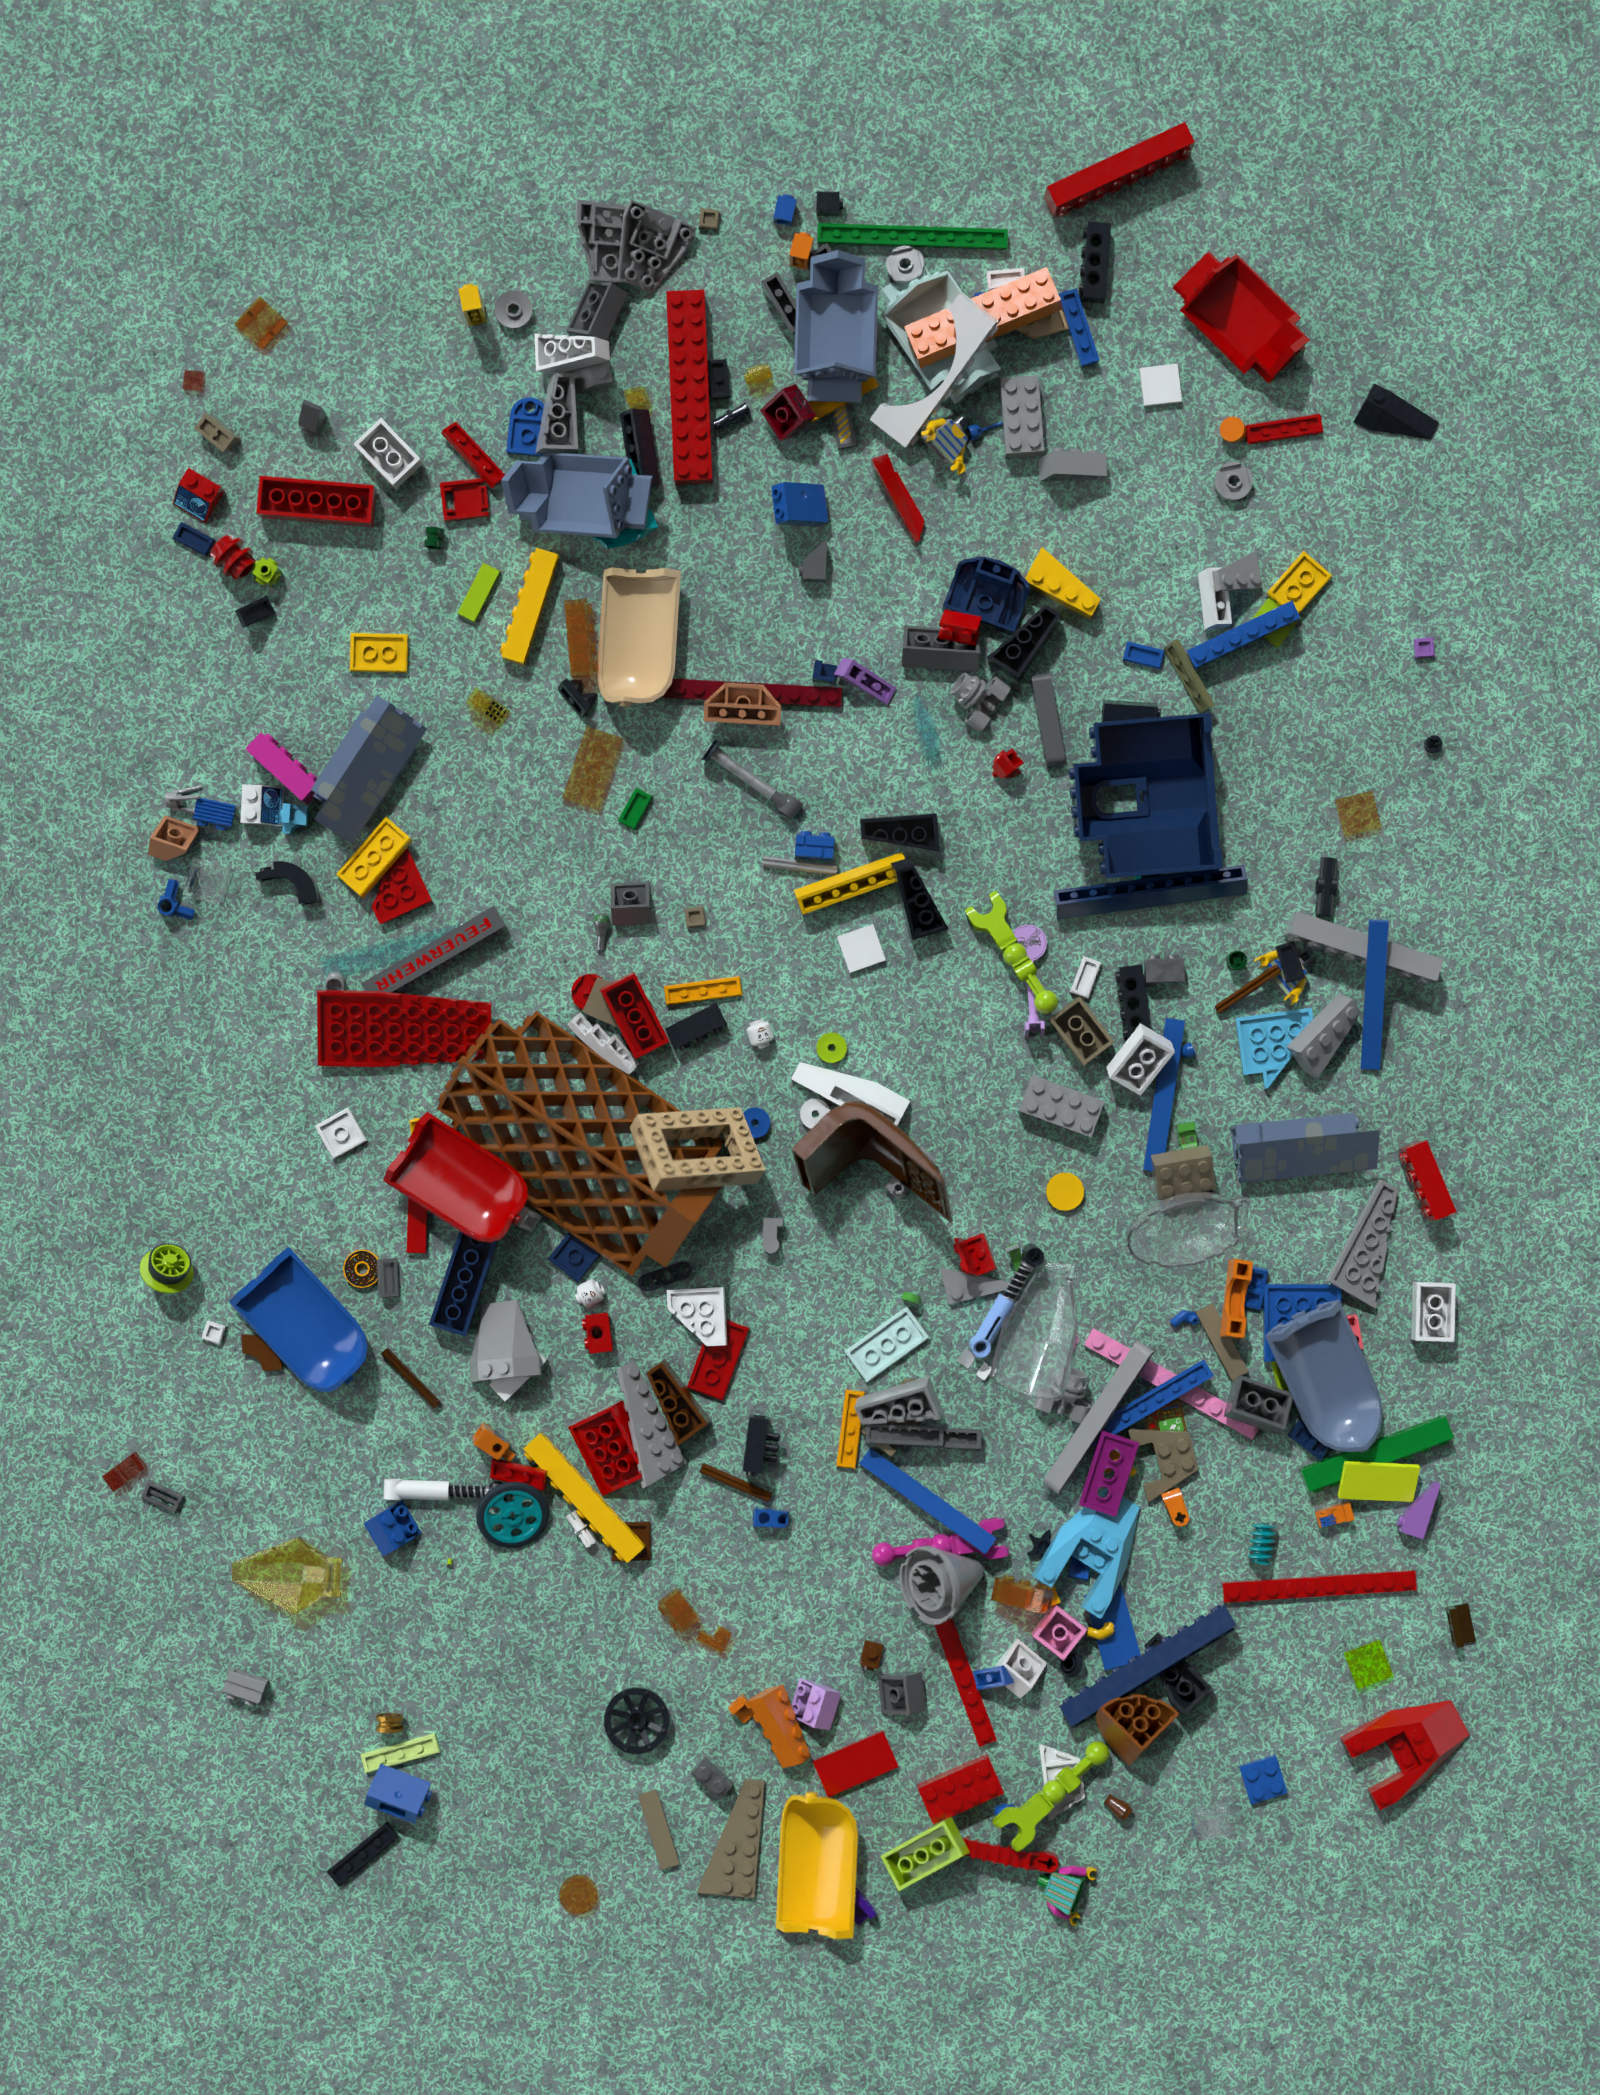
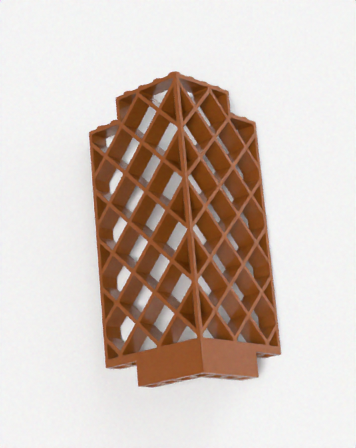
(568, 1136)

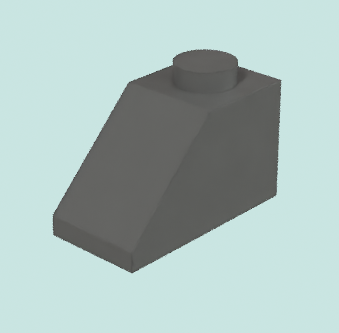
(311, 419)
(815, 565)

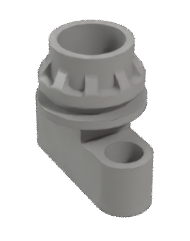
(970, 692)
(1069, 1404)

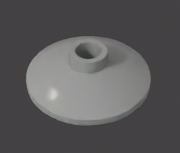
(511, 300)

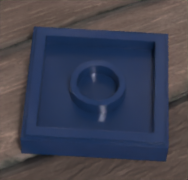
(573, 1257)

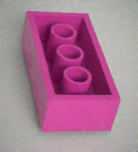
(280, 764)

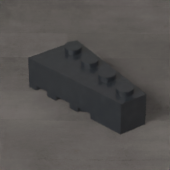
(1023, 647)
(904, 830)

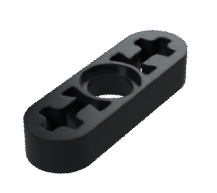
(676, 1267)

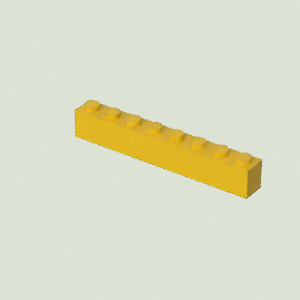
(584, 1497)

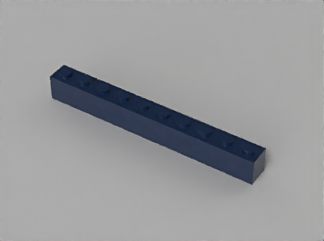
(1150, 892)
(1149, 1666)

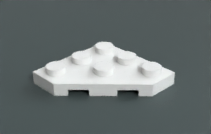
(701, 1312)

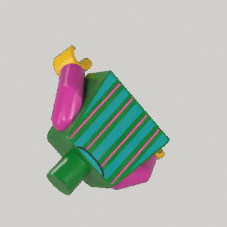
(1064, 1890)

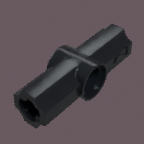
(1326, 886)

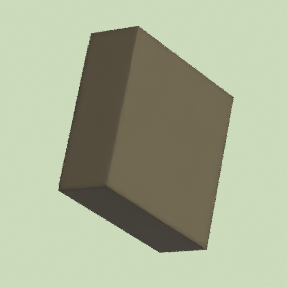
(709, 219)
(695, 917)

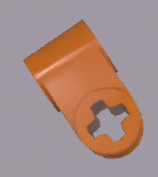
(1175, 1503)

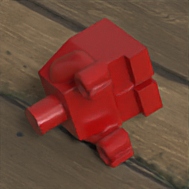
(1006, 765)

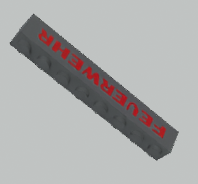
(437, 953)

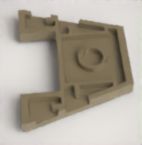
(1173, 1454)

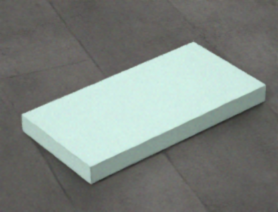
(886, 1344)

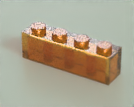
(579, 638)

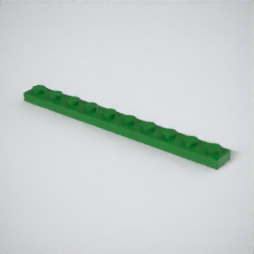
(912, 236)

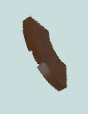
(259, 1349)

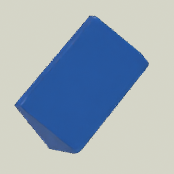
(992, 1677)

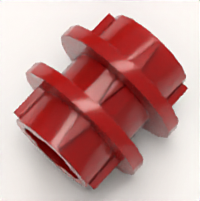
(229, 553)

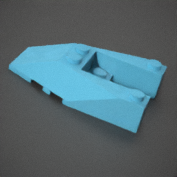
(1098, 1542)

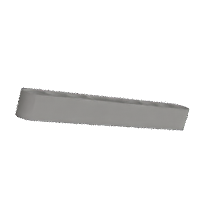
(1098, 1417)

